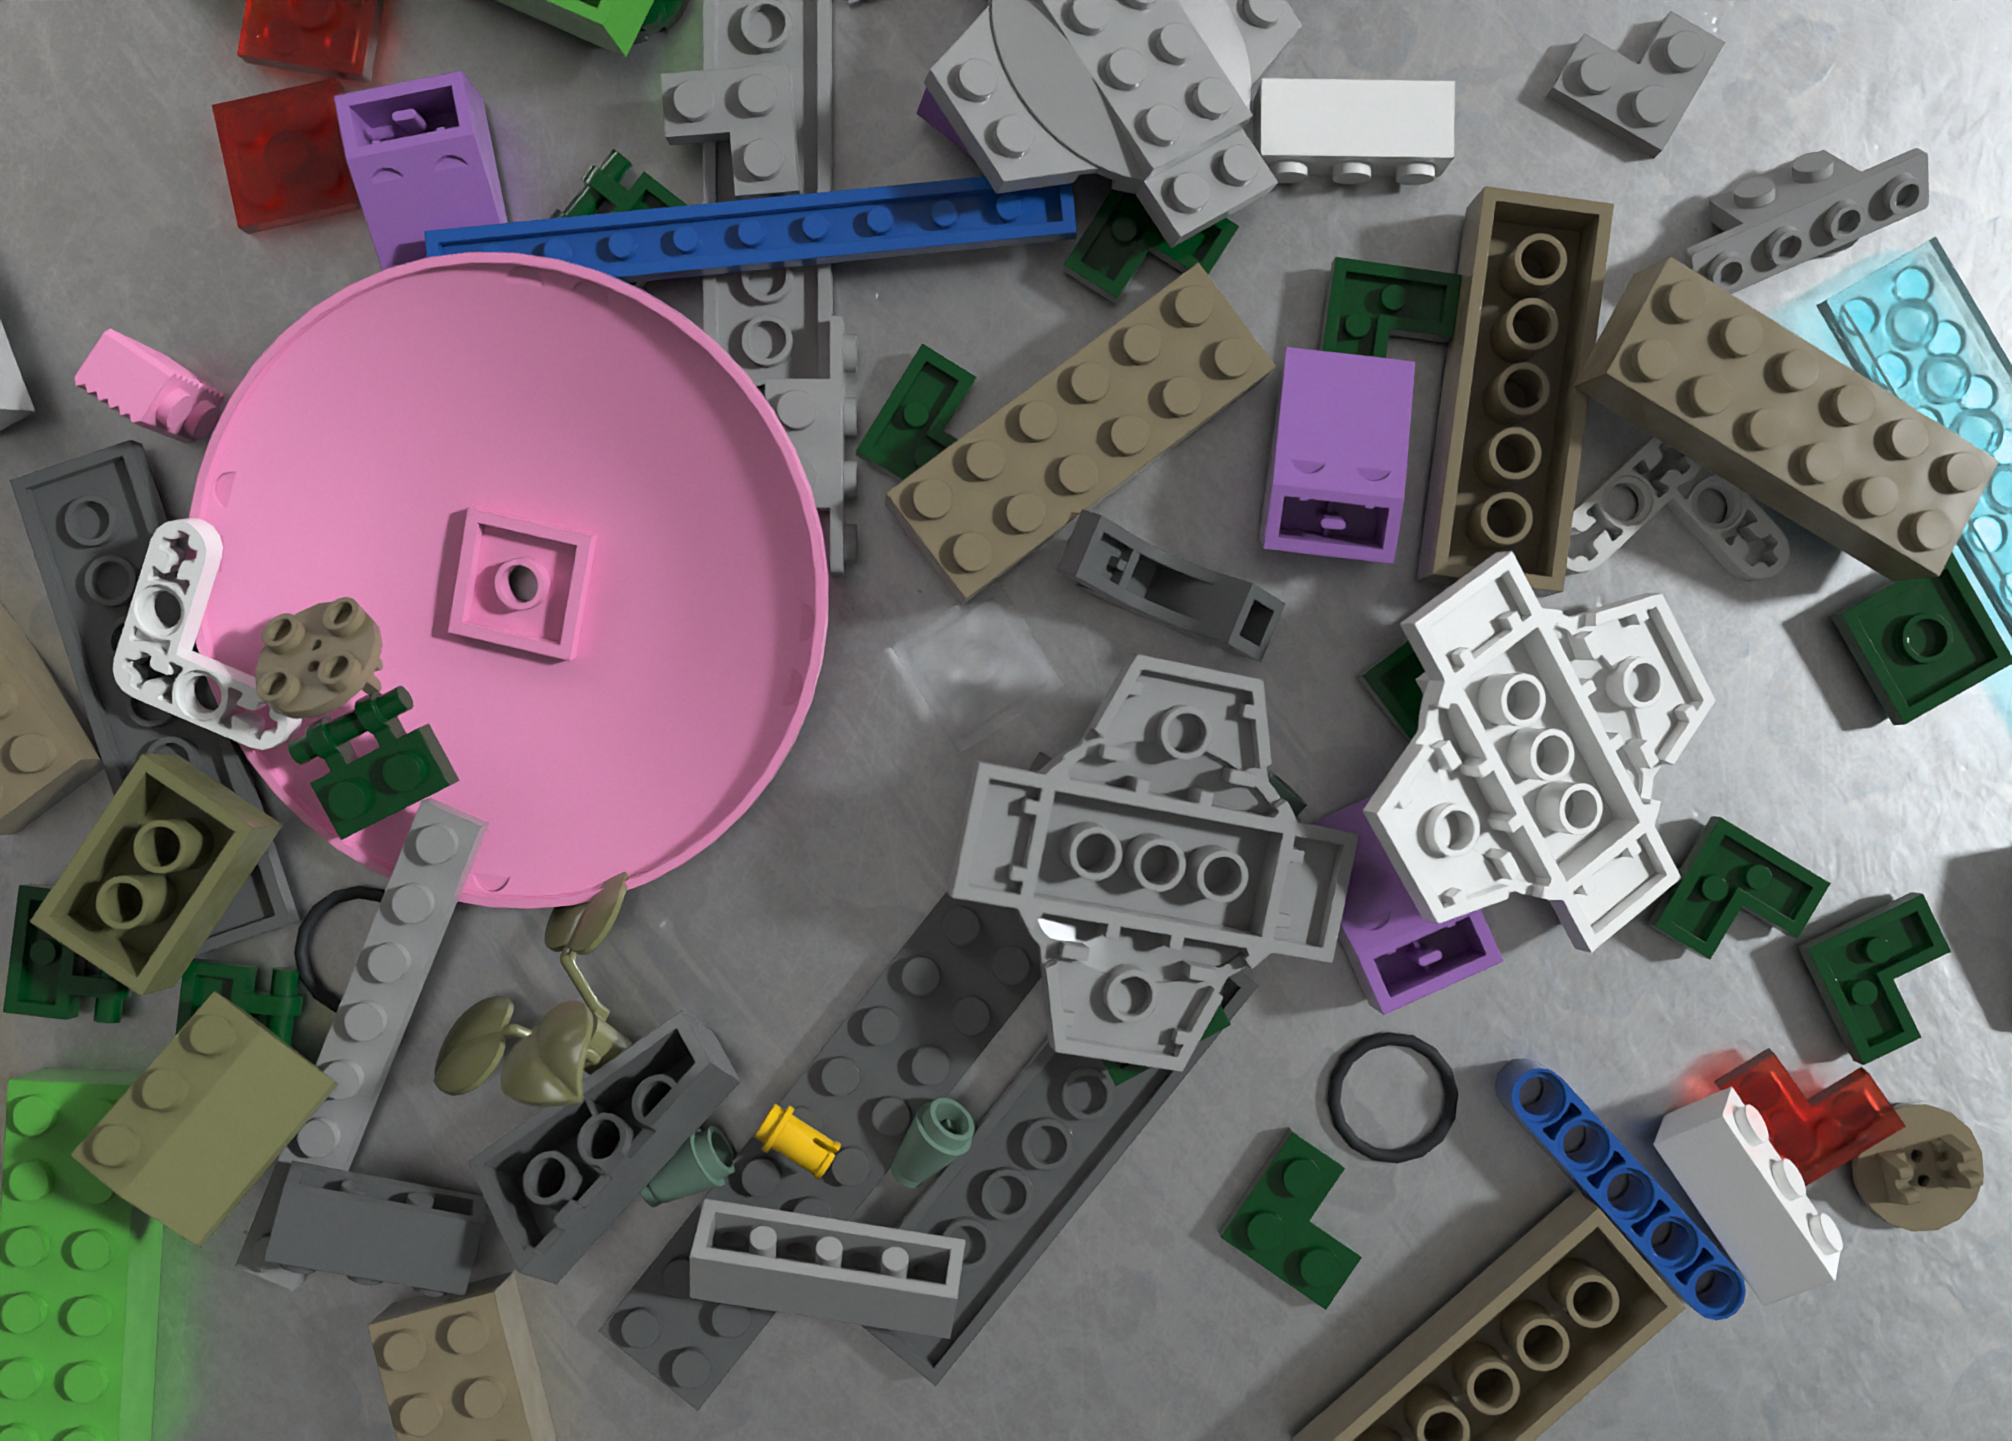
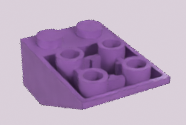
(420, 161)
(1338, 455)
(1385, 936)

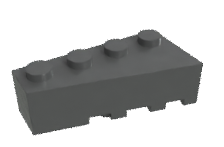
(581, 1164)

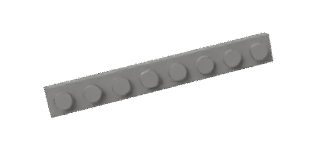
(375, 1007)

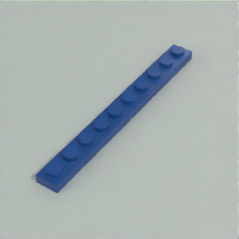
(782, 230)

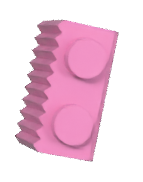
(149, 388)

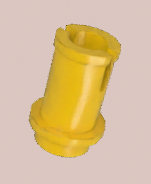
(796, 1140)

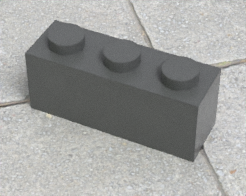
(376, 1230)

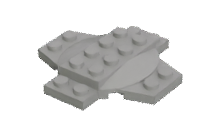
(1118, 92)
(1153, 862)

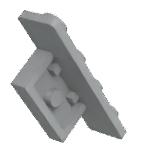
(1805, 213)
(816, 422)

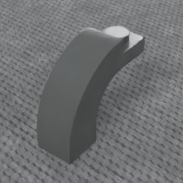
(1169, 589)

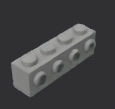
(826, 1268)

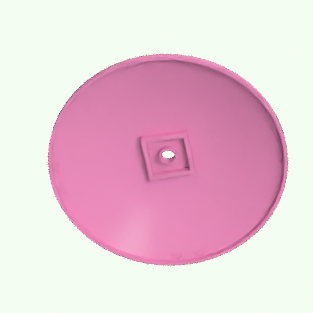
(557, 425)

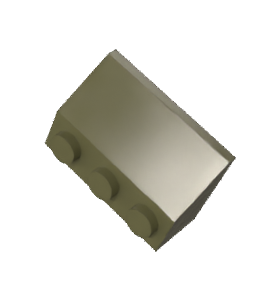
(205, 1120)

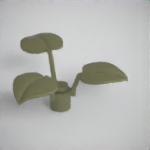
(570, 1038)

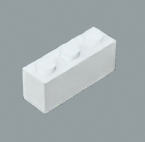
(1355, 128)
(1750, 1196)

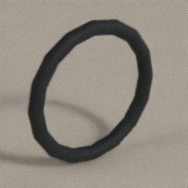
(304, 935)
(1441, 1128)

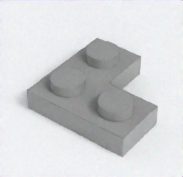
(1642, 98)
(748, 108)

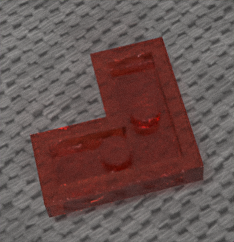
(1818, 1130)

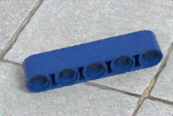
(1642, 1206)

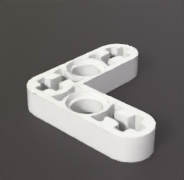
(1680, 494)
(173, 645)

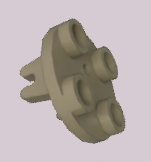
(318, 659)
(1945, 1157)

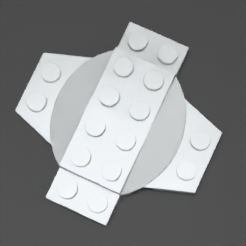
(1539, 753)

